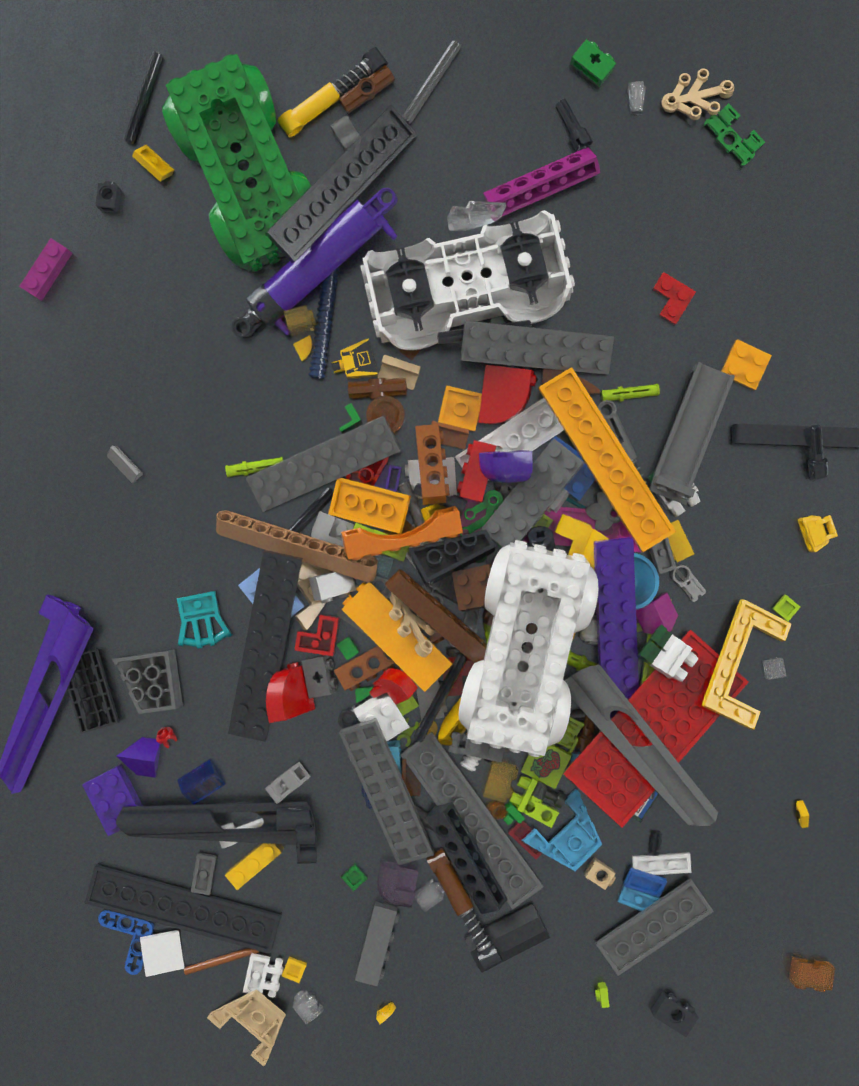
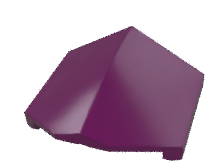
(656, 613)

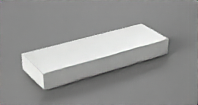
(663, 864)

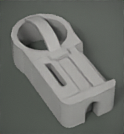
(689, 584)

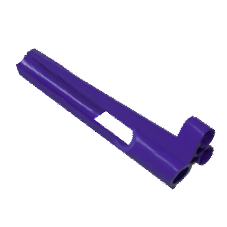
(64, 645)

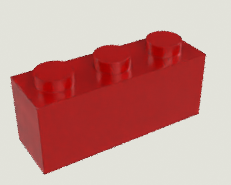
(474, 480)

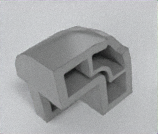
(329, 528)

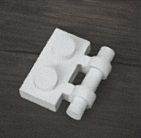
(257, 972)

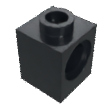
(111, 204)

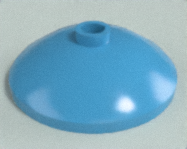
(645, 581)

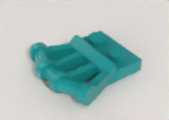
(201, 607)

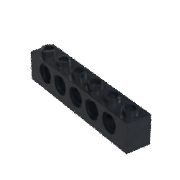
(466, 858)

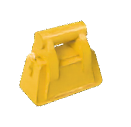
(814, 531)

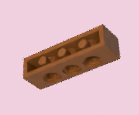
(431, 492)

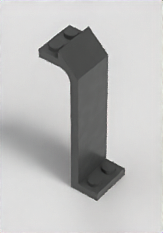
(691, 433)

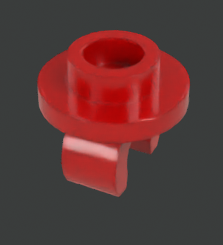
(165, 734)

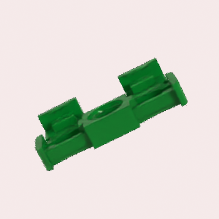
(740, 150)

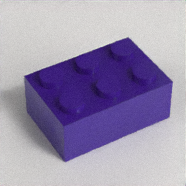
(109, 794)

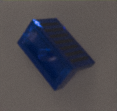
(200, 782)

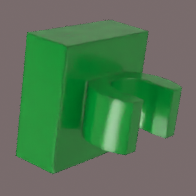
(513, 814)

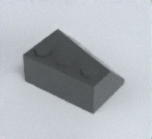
(152, 680)

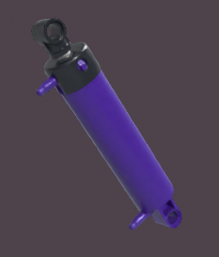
(324, 256)

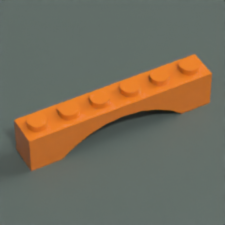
(441, 524)

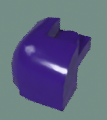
(506, 466)

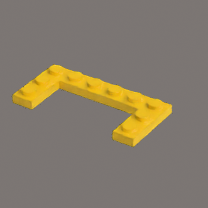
(716, 696)

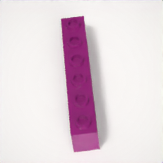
(545, 181)

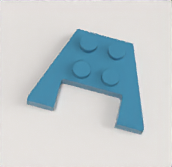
(574, 842)

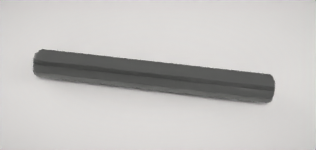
(431, 81)

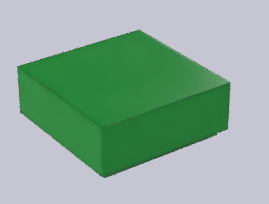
(354, 877)

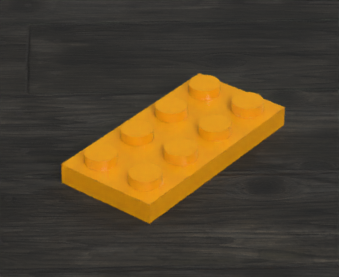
(369, 505)

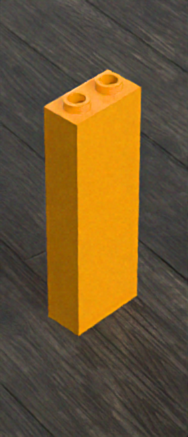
(371, 613)

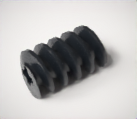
(542, 536)

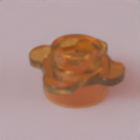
(497, 814)

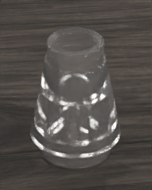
(636, 95)

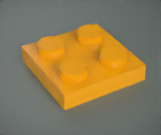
(746, 364)
(460, 408)

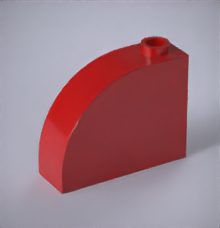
(504, 393)
(288, 694)

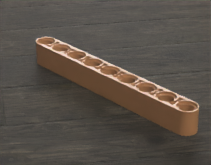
(295, 544)

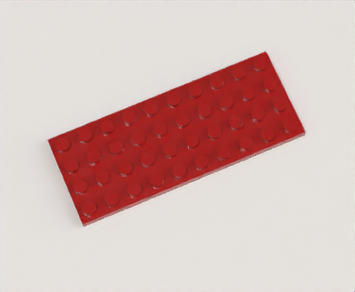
(671, 712)

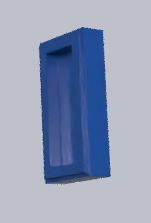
(645, 882)

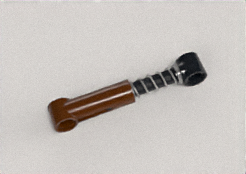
(462, 905)

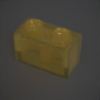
(300, 320)
(500, 780)

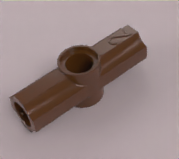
(376, 81)
(377, 387)

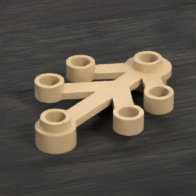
(695, 96)
(424, 646)

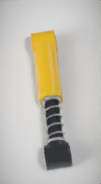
(294, 120)

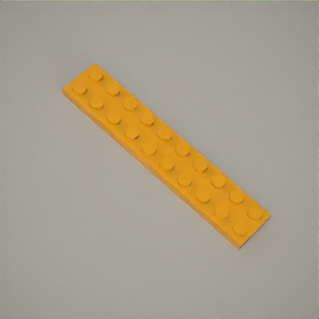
(606, 459)

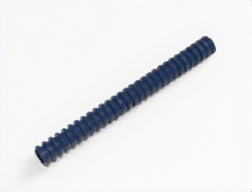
(323, 325)

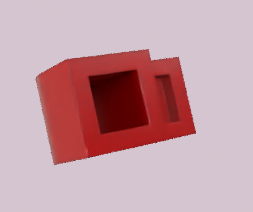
(395, 684)

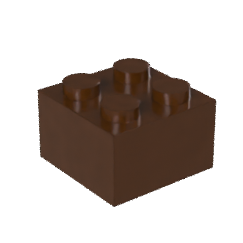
(471, 587)

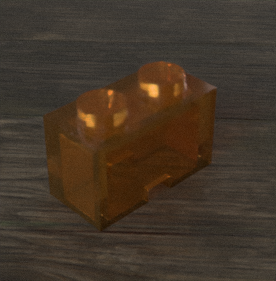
(816, 975)

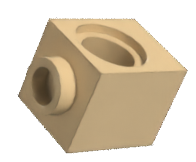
(596, 866)

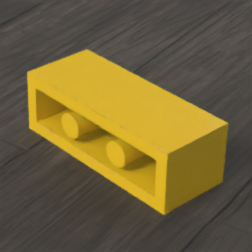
(253, 863)

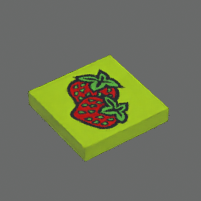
(547, 768)

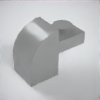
(287, 782)

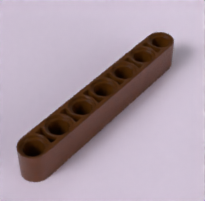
(437, 616)

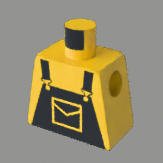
(356, 361)

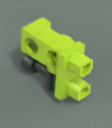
(532, 800)

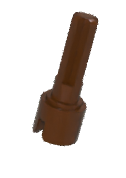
(586, 735)

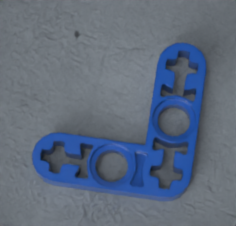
(137, 933)

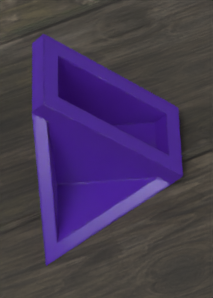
(142, 757)

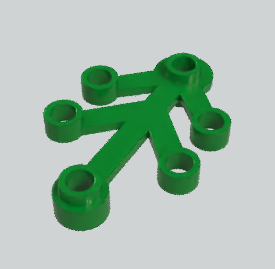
(491, 507)

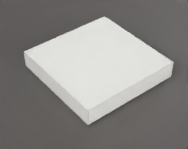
(162, 953)

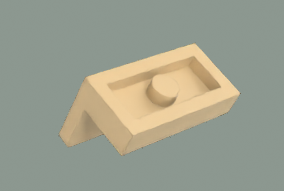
(397, 368)

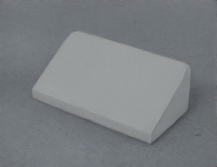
(124, 464)

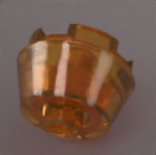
(390, 408)

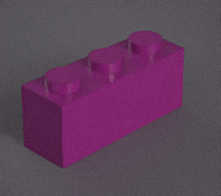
(46, 269)

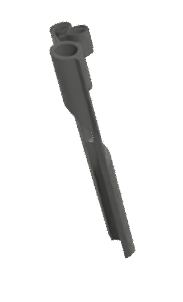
(600, 696)

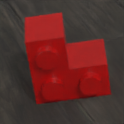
(321, 642)

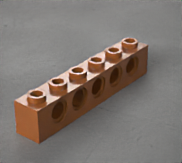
(350, 682)

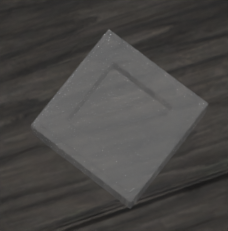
(774, 668)

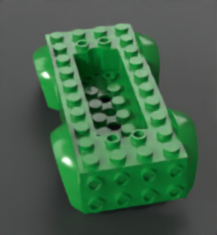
(205, 117)

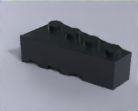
(451, 555)

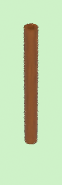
(219, 960)

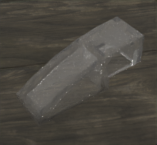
(474, 215)

